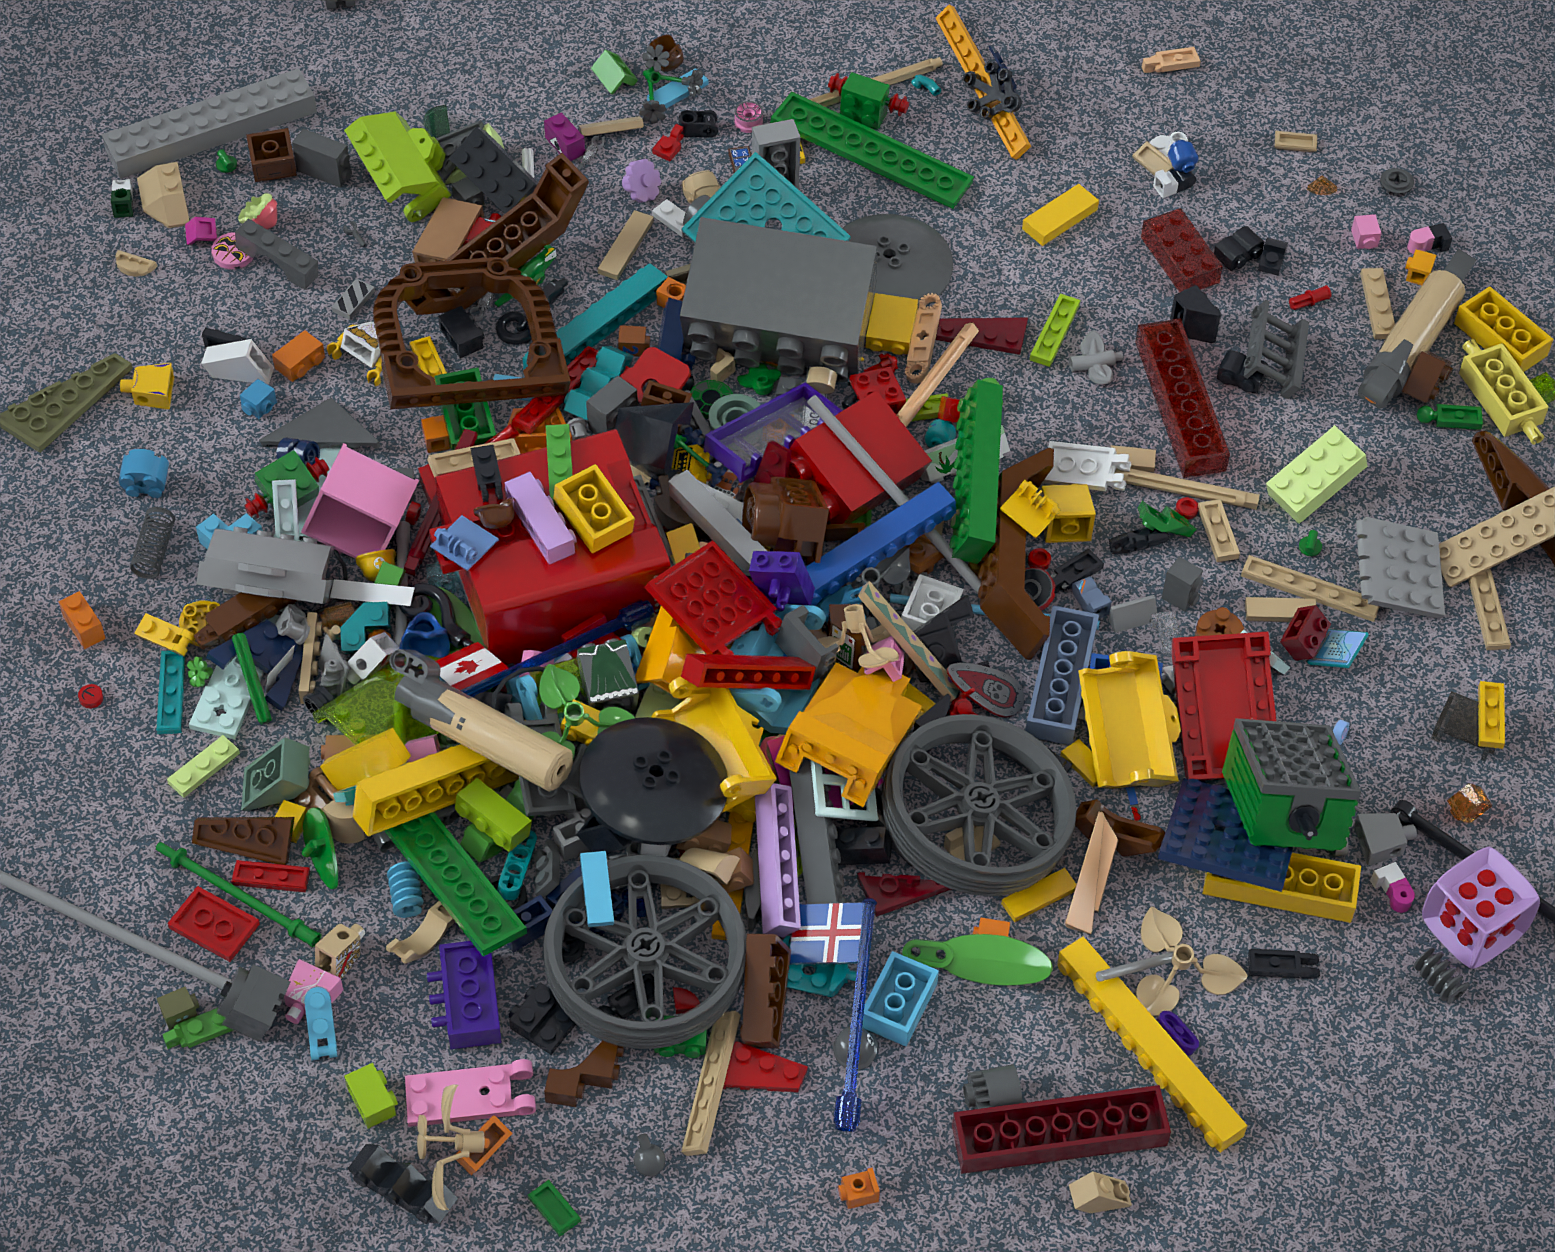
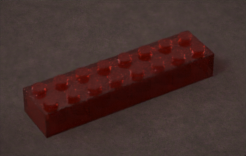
(1182, 398)

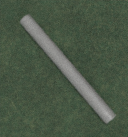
(1134, 967)

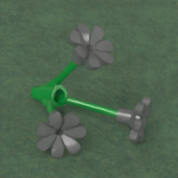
(656, 59)

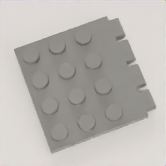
(1400, 567)

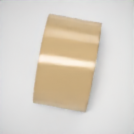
(822, 379)

